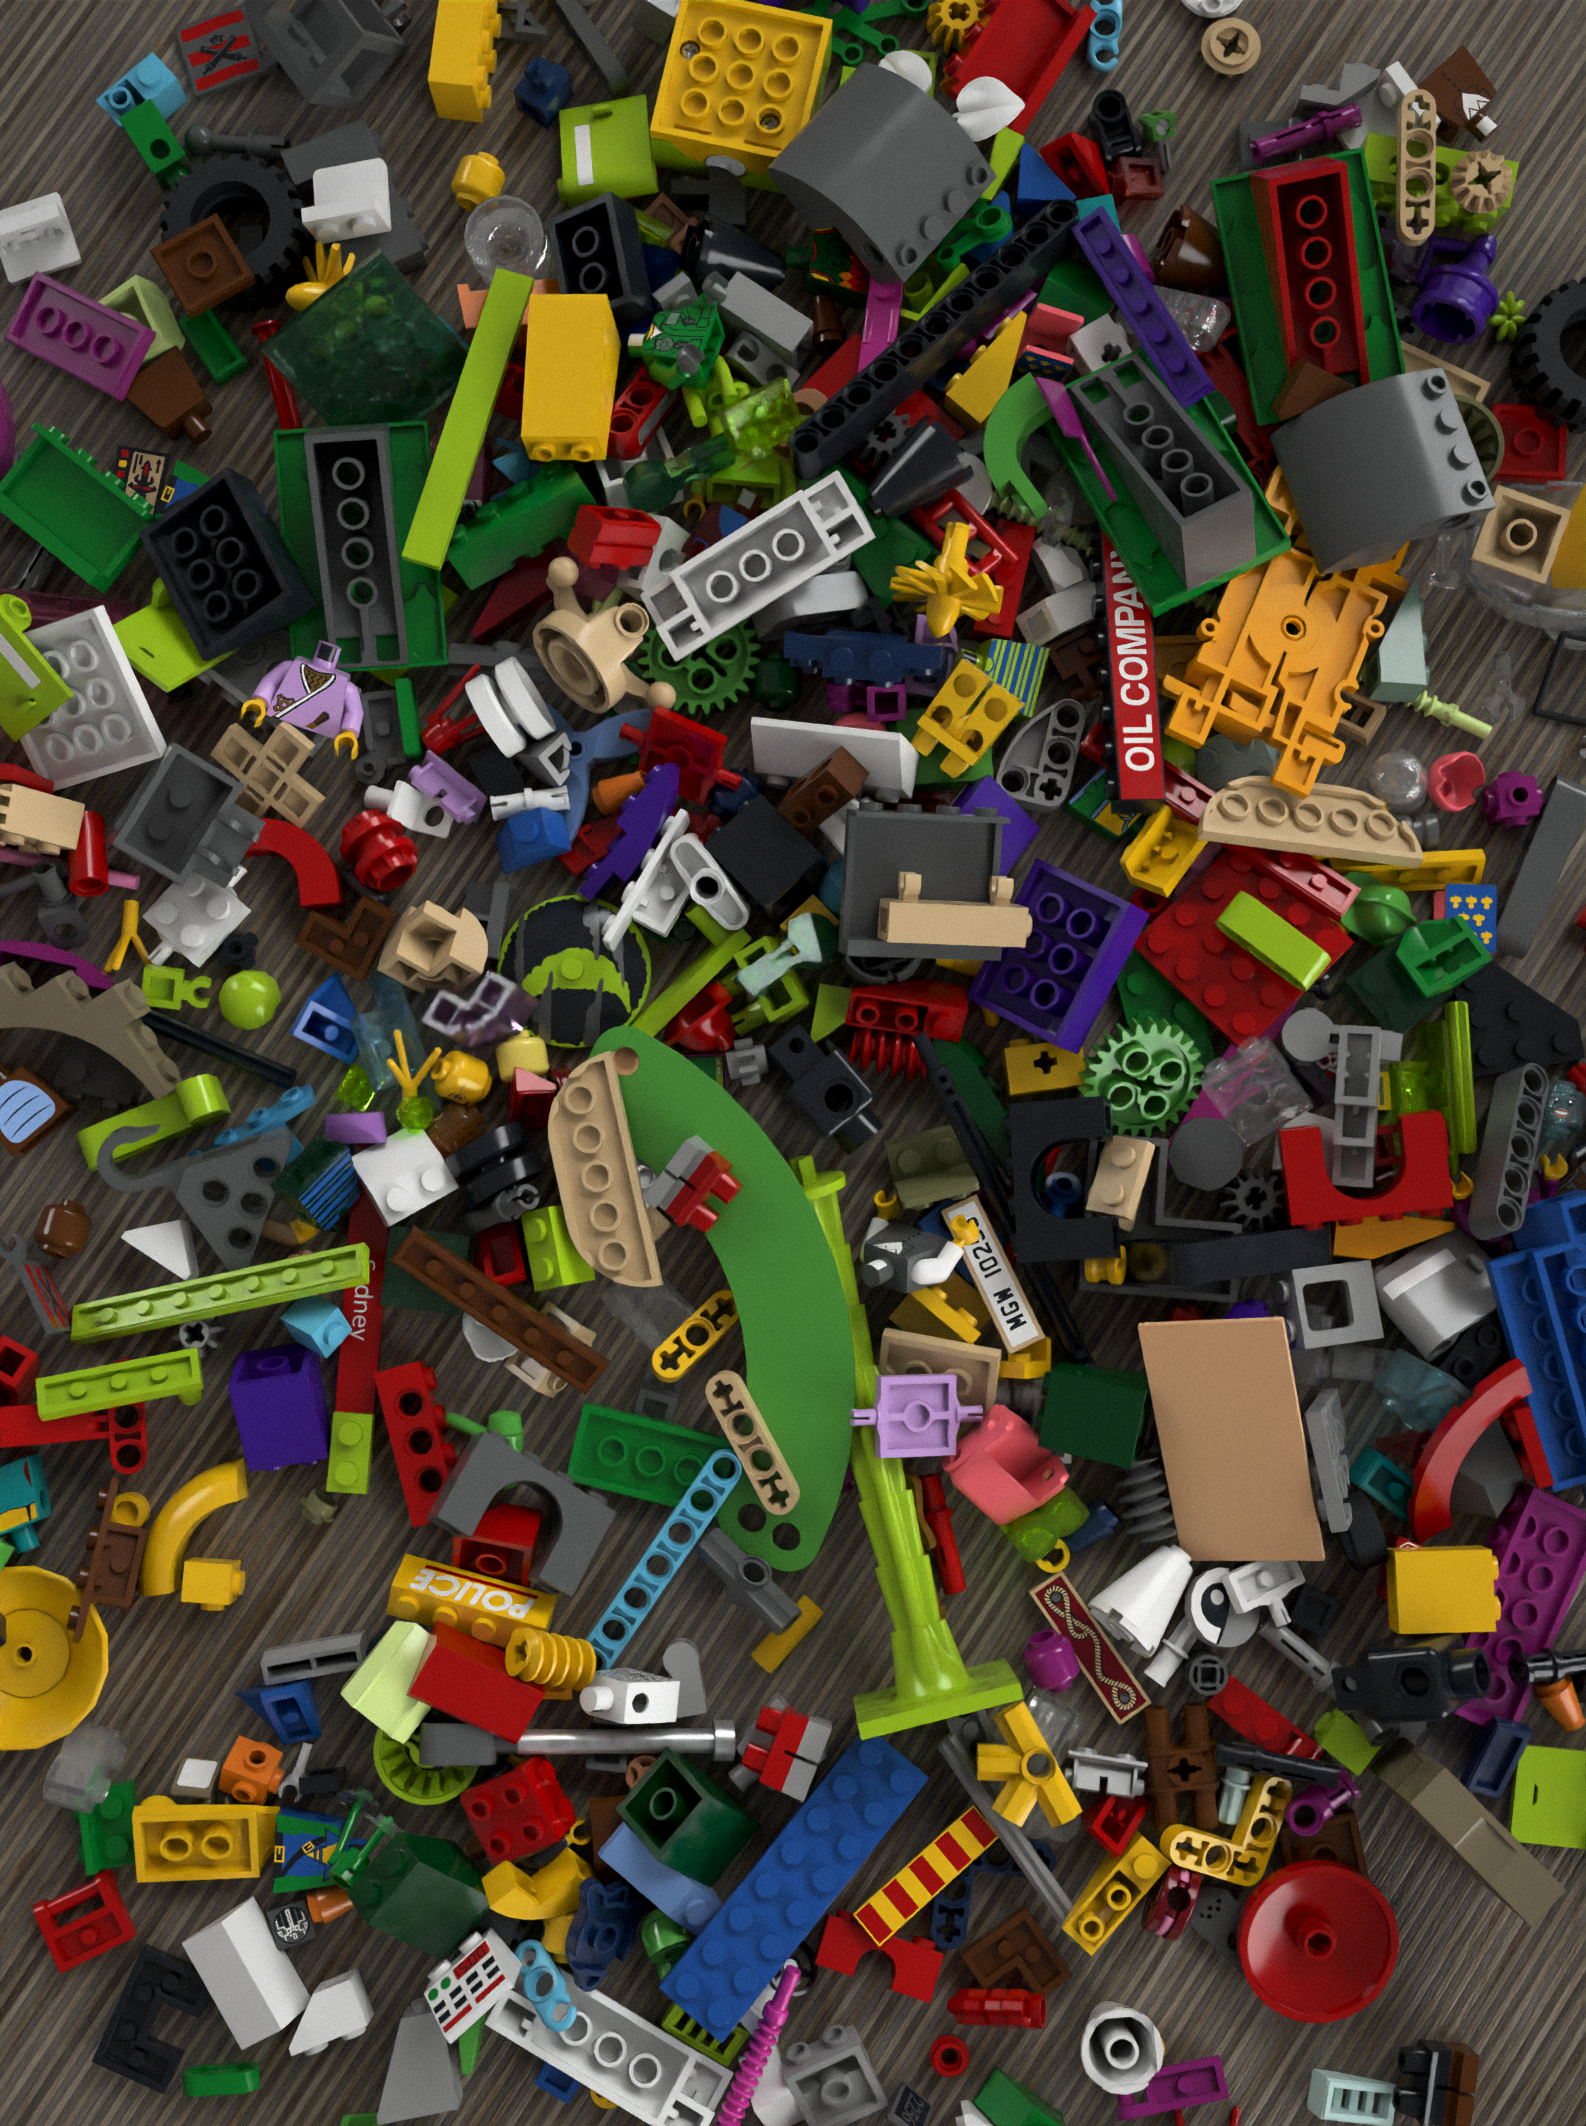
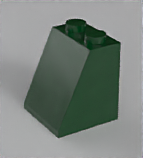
(1094, 1413)
(687, 1818)
(421, 1893)

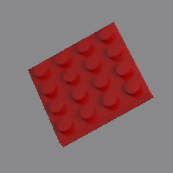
(1215, 972)

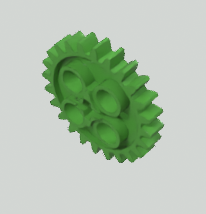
(683, 675)
(1154, 1047)

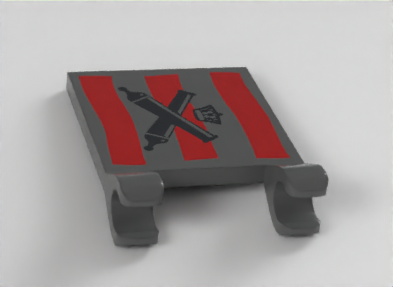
(223, 52)
(39, 1286)

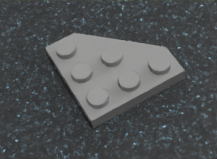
(1326, 1432)

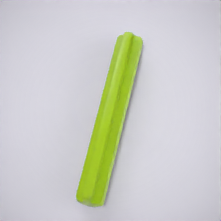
(1461, 1066)

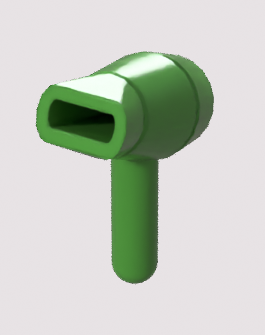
(504, 1422)

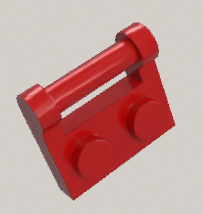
(89, 1933)

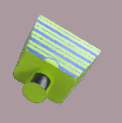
(1013, 666)

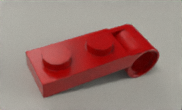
(1261, 1722)

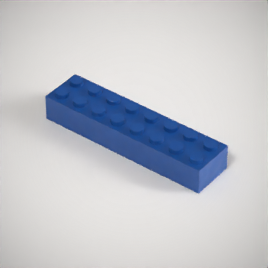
(792, 1884)

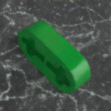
(221, 2079)

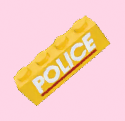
(467, 1601)

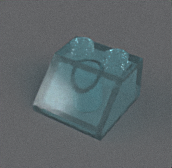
(1419, 1391)

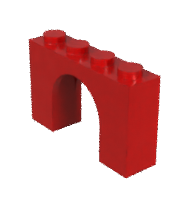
(1419, 1185)

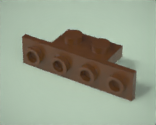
(112, 1566)

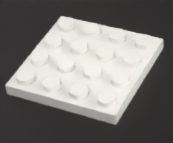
(106, 720)

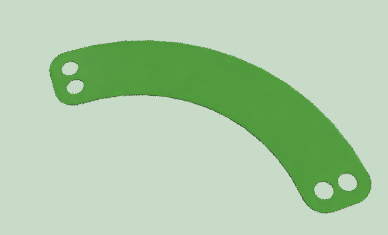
(781, 1286)

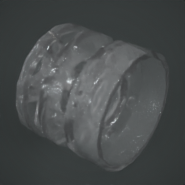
(506, 225)

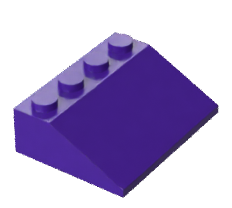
(1068, 960)

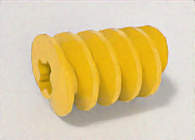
(551, 1659)

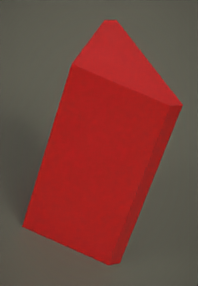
(473, 1684)

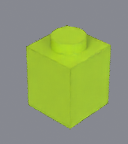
(1344, 1741)

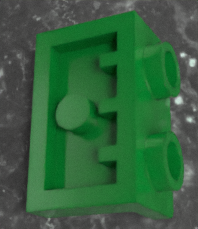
(108, 1830)

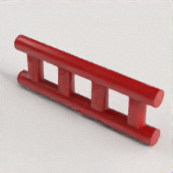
(979, 526)

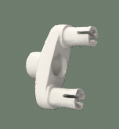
(695, 862)

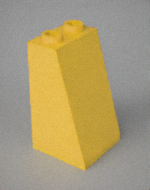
(569, 377)

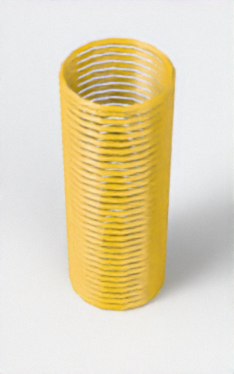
(775, 1646)

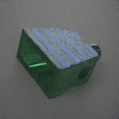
(320, 1185)

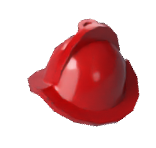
(703, 1022)

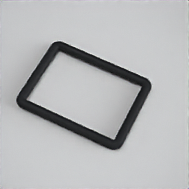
(1547, 678)

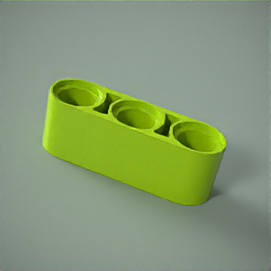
(1273, 941)

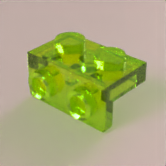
(761, 419)

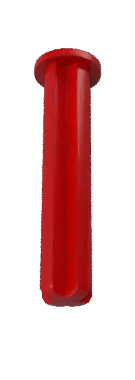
(280, 386)

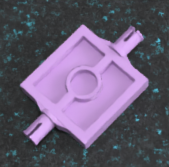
(915, 1415)

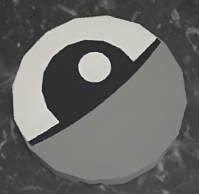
(1213, 1613)

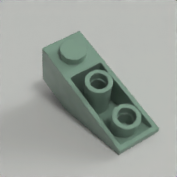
(1397, 664)

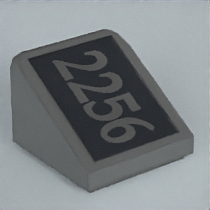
(908, 2107)

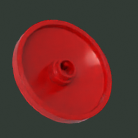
(1317, 1941)

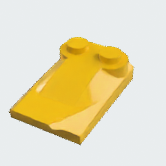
(201, 1840)

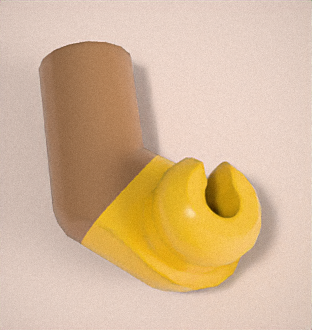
(290, 1234)

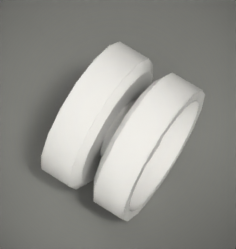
(510, 707)

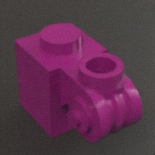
(880, 703)

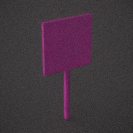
(1072, 424)

